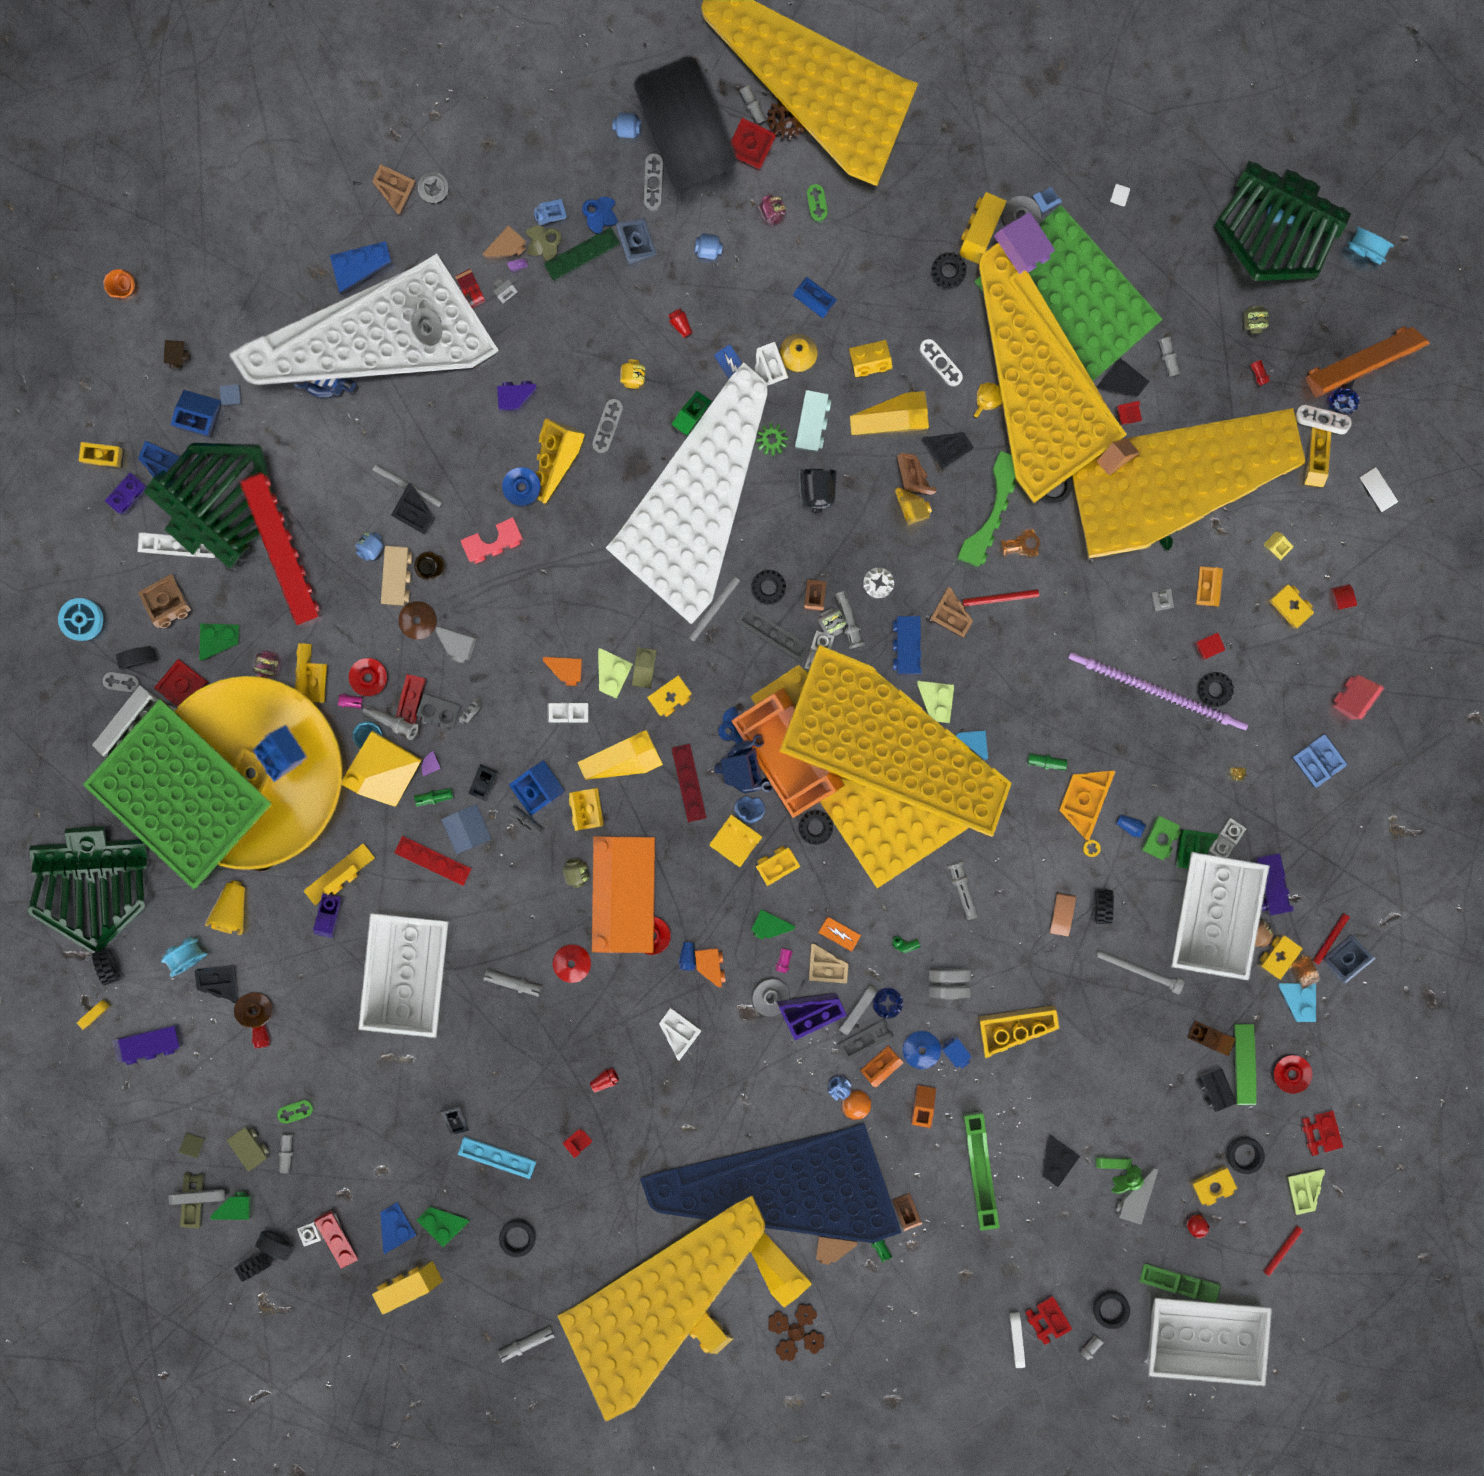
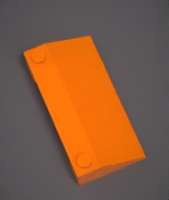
(1402, 344)
(795, 781)
(623, 894)

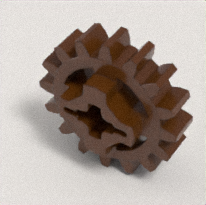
(787, 127)

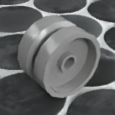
(949, 984)

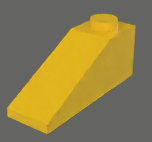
(1318, 457)

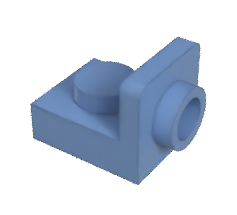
(549, 212)

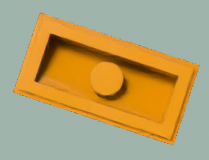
(1209, 586)

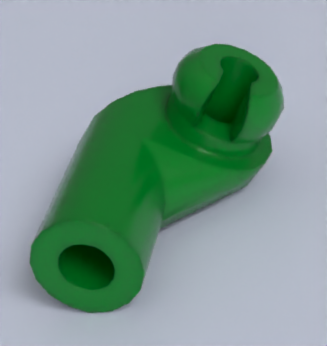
(904, 946)

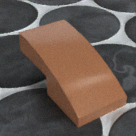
(1063, 914)

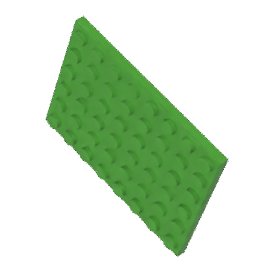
(1089, 296)
(177, 794)

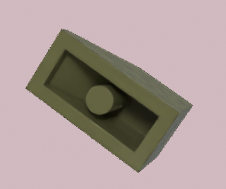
(644, 667)

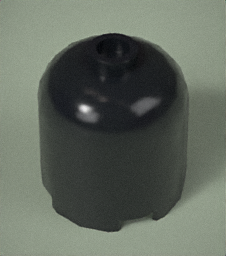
(817, 488)

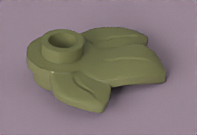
(540, 242)

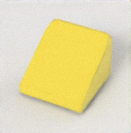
(1278, 545)

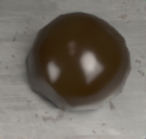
(429, 565)

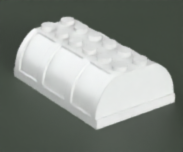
(1219, 916)
(403, 975)
(1209, 1341)

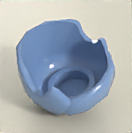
(749, 809)

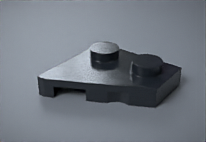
(1123, 379)
(948, 447)
(413, 510)
(218, 982)
(1058, 1161)

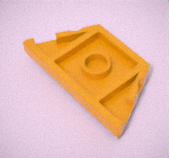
(1085, 799)

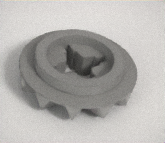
(429, 179)
(470, 711)

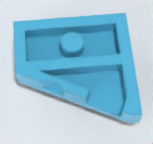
(1300, 1001)

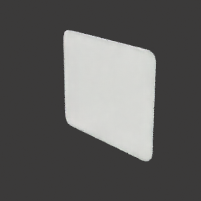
(1120, 195)

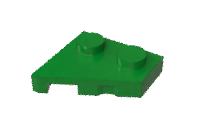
(217, 638)
(1193, 842)
(441, 1224)

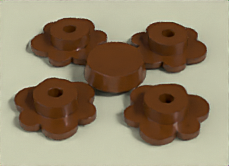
(796, 1332)

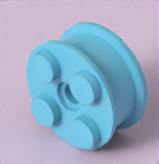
(1370, 245)
(91, 615)
(183, 957)

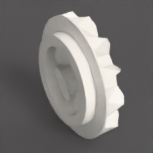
(882, 591)

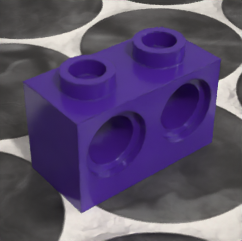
(126, 493)

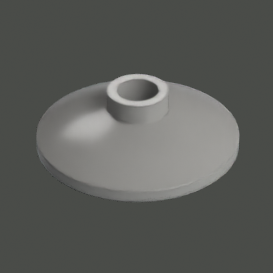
(1019, 203)
(426, 327)
(769, 1006)

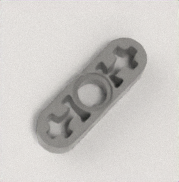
(648, 167)
(607, 410)
(858, 1009)
(196, 1196)

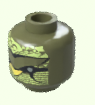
(1256, 319)
(575, 872)

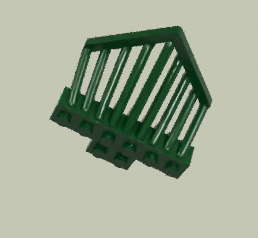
(1296, 198)
(194, 522)
(88, 853)

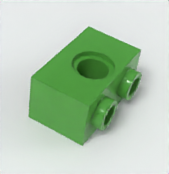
(1151, 843)

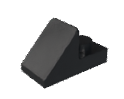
(483, 782)

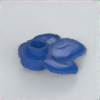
(602, 215)
(727, 719)

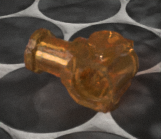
(1020, 543)

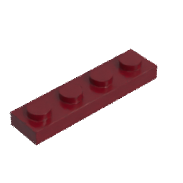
(689, 783)

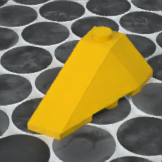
(558, 450)
(625, 758)
(779, 1272)

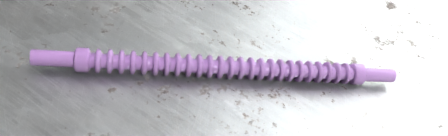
(1225, 718)

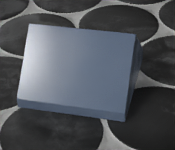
(635, 240)
(466, 829)
(1348, 959)

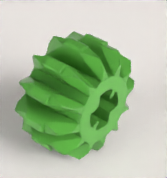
(765, 440)

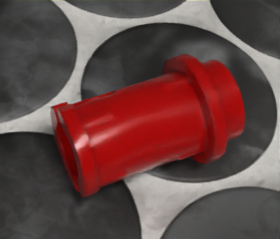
(1260, 373)

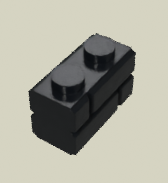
(1217, 1089)

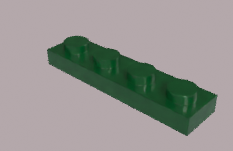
(582, 254)

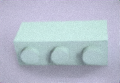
(812, 421)

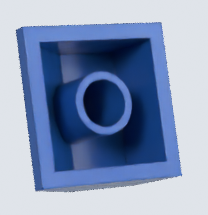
(536, 787)

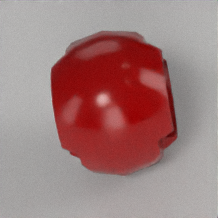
(1198, 1226)

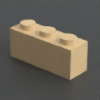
(396, 576)

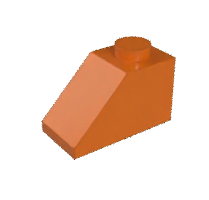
(565, 669)

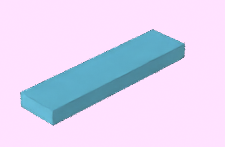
(497, 1157)

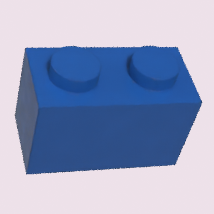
(956, 1052)

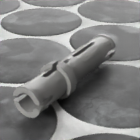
(513, 983)
(525, 1344)

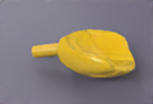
(988, 397)

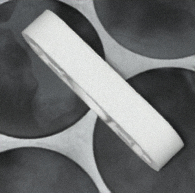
(935, 348)
(1336, 427)
(1017, 1340)

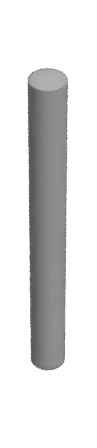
(403, 483)
(714, 608)

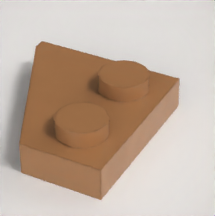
(393, 187)
(952, 614)

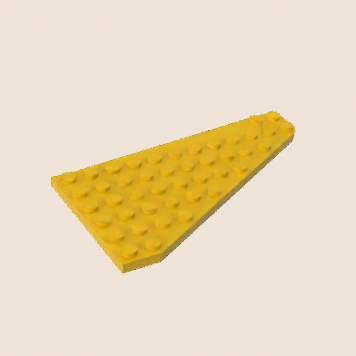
(1047, 396)
(642, 1318)

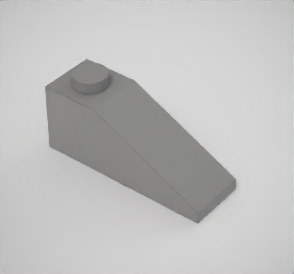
(1136, 1201)

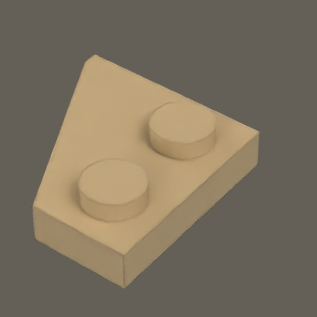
(826, 966)

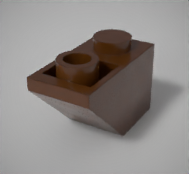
(1211, 1038)

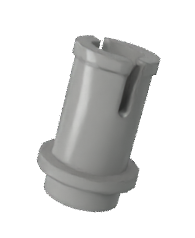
(1091, 1347)

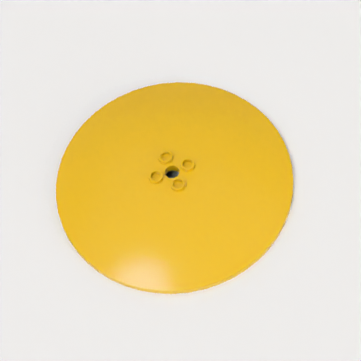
(234, 720)

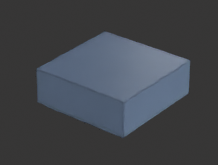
(230, 395)

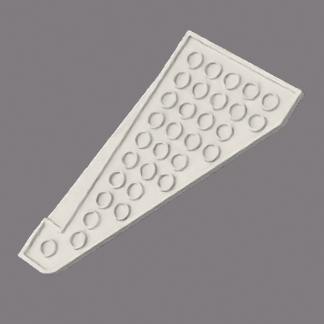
(373, 334)
(686, 518)

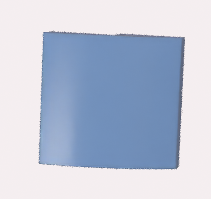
(1320, 760)

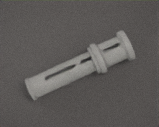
(851, 628)
(397, 724)
(959, 880)

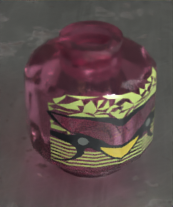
(772, 209)
(265, 664)

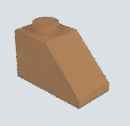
(506, 245)
(832, 1249)

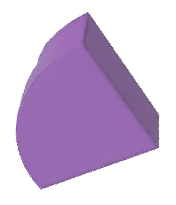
(517, 264)
(430, 764)

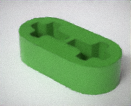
(821, 201)
(296, 1116)
(1113, 1163)

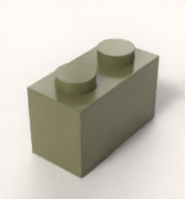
(248, 1147)

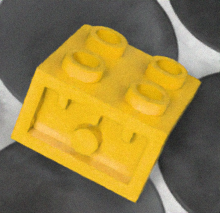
(735, 840)

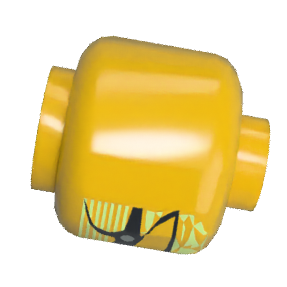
(632, 374)

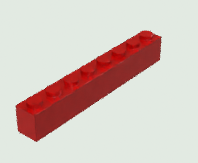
(278, 548)

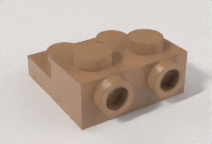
(164, 602)

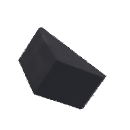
(454, 1118)

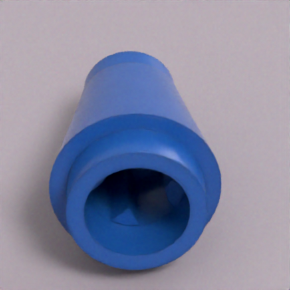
(1132, 825)
(687, 957)

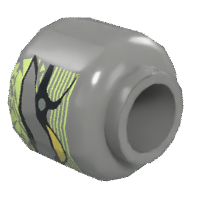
(832, 621)

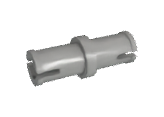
(753, 104)
(1169, 356)
(285, 1153)

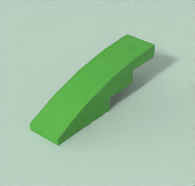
(1245, 1064)
(1180, 1283)

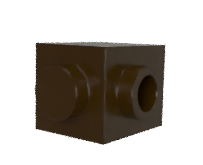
(175, 354)

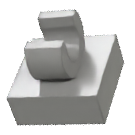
(504, 290)
(1162, 600)

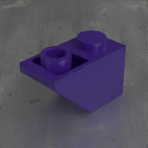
(514, 396)
(327, 916)

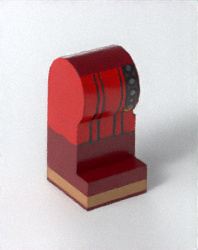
(470, 288)

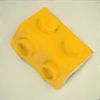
(870, 358)
(586, 809)
(778, 865)

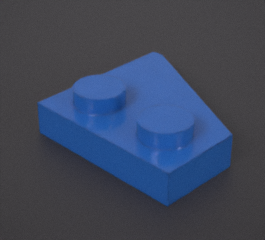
(395, 1227)

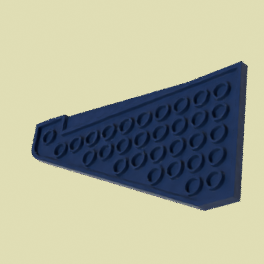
(803, 1186)

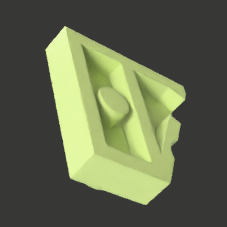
(612, 672)
(937, 700)
(1305, 1190)

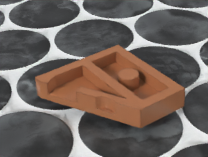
(913, 474)

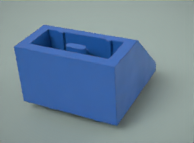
(195, 413)
(279, 753)

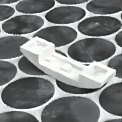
(167, 545)

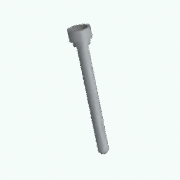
(1174, 984)

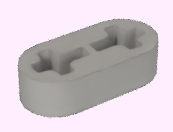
(122, 677)

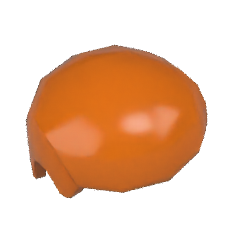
(119, 283)
(856, 1105)

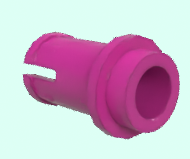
(349, 701)
(784, 960)

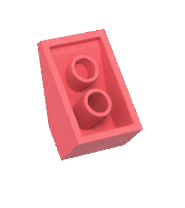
(1357, 697)

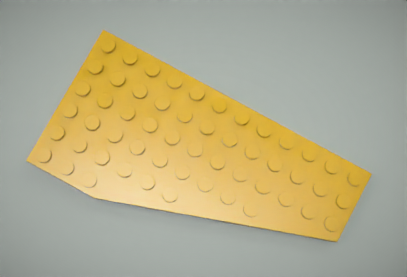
(1182, 478)
(882, 739)
(877, 827)

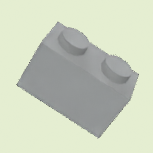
(456, 644)

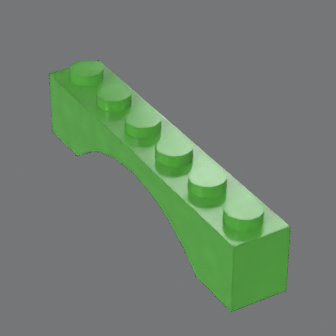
(974, 547)
(981, 1170)

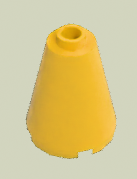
(796, 360)
(228, 909)

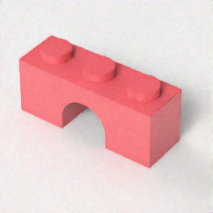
(508, 535)

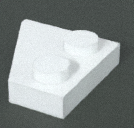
(770, 364)
(678, 1032)

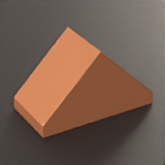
(1117, 455)
(815, 595)
(907, 1212)

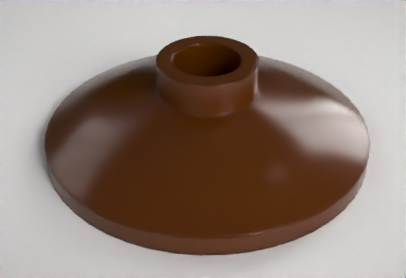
(426, 625)
(249, 1003)

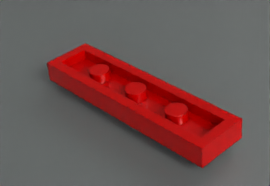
(432, 860)

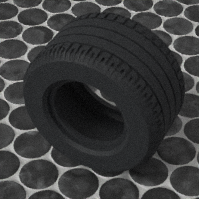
(685, 121)

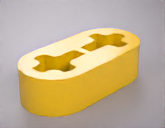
(93, 1014)

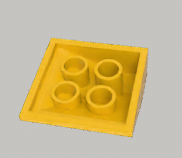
(381, 770)

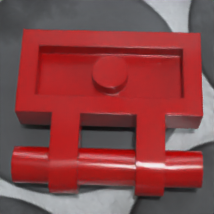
(1328, 1132)
(1054, 1318)

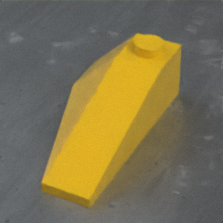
(897, 414)
(913, 506)

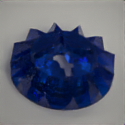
(1342, 395)
(881, 996)

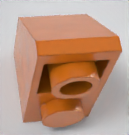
(708, 964)
(923, 1106)

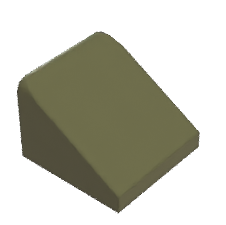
(191, 1145)

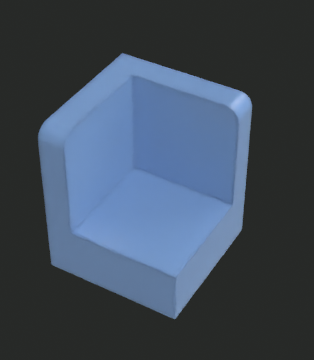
(1046, 200)

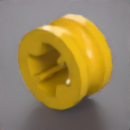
(1086, 850)

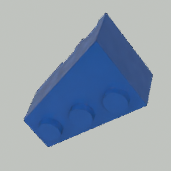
(359, 264)
(907, 644)

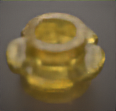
(1238, 773)

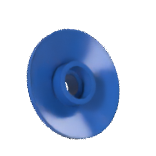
(511, 486)
(911, 1049)

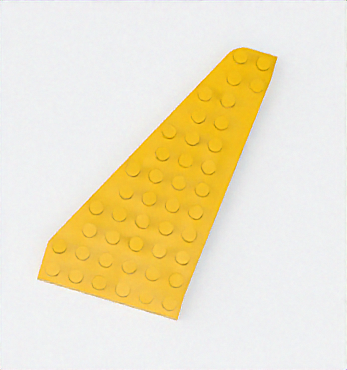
(830, 90)

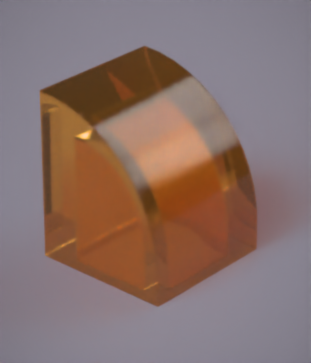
(1305, 972)

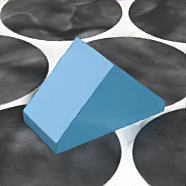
(975, 741)

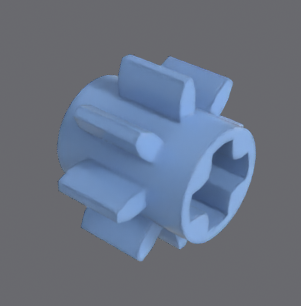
(839, 1088)

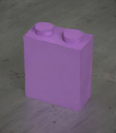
(1025, 243)

